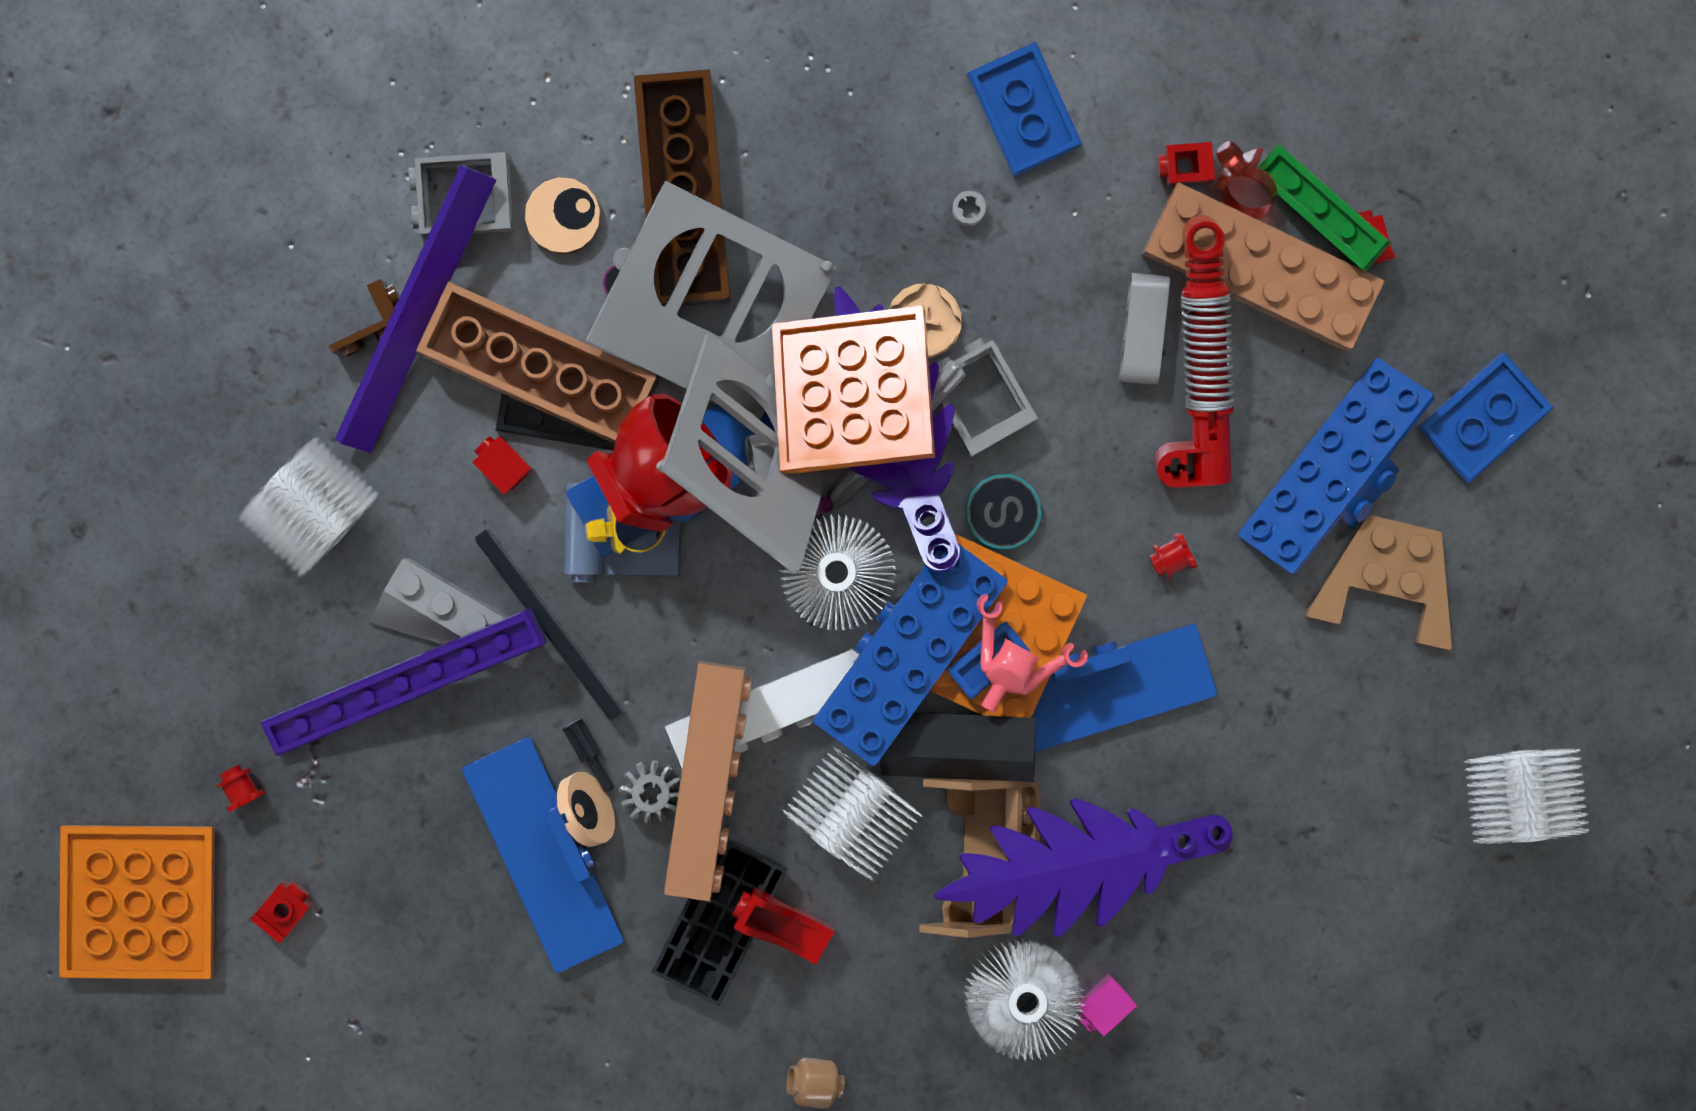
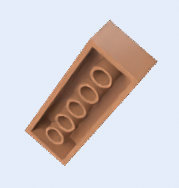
(1271, 269)
(533, 362)
(705, 781)

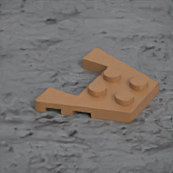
(1395, 562)

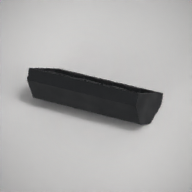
(963, 748)
(703, 944)

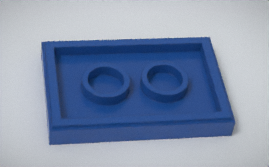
(1024, 109)
(1485, 417)

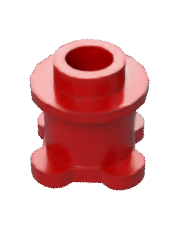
(1172, 557)
(238, 787)

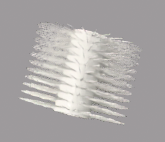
(308, 506)
(857, 560)
(1526, 796)
(851, 814)
(1040, 1004)

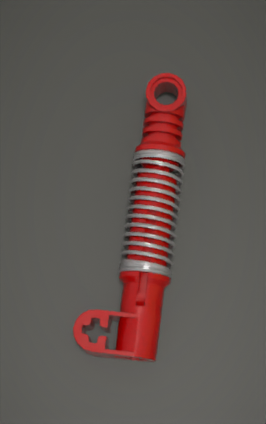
(1208, 366)

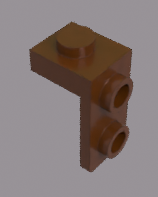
(385, 300)

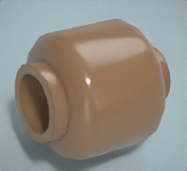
(814, 1083)

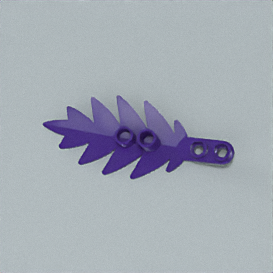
(916, 483)
(1078, 864)

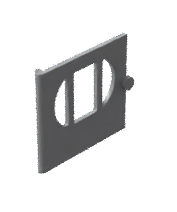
(660, 341)
(787, 503)

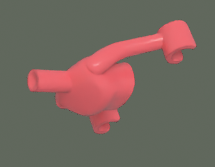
(1013, 665)

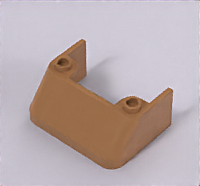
(984, 805)

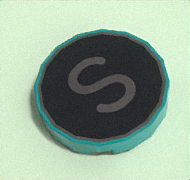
(1003, 511)

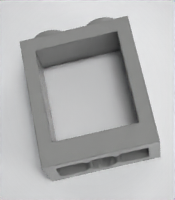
(502, 192)
(974, 352)

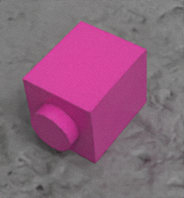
(1105, 1006)

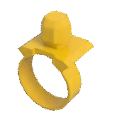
(599, 530)

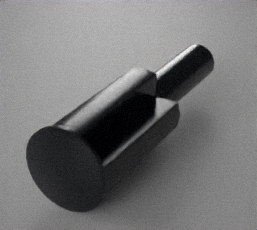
(587, 750)

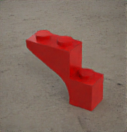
(779, 924)

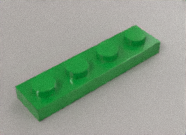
(1324, 209)

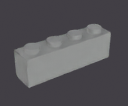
(432, 607)

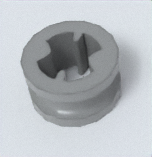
(979, 204)

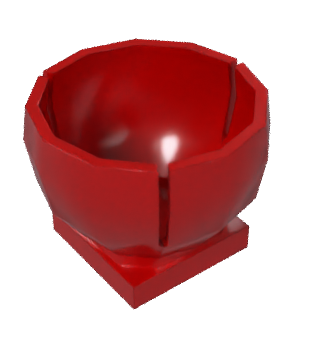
(629, 475)

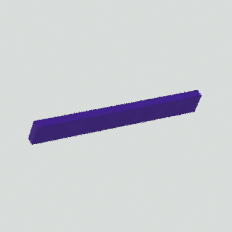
(415, 308)
(404, 681)

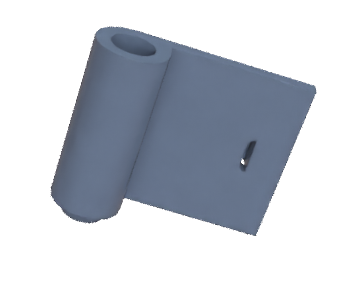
(584, 560)

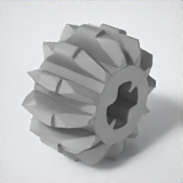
(640, 786)

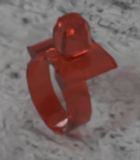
(1236, 164)

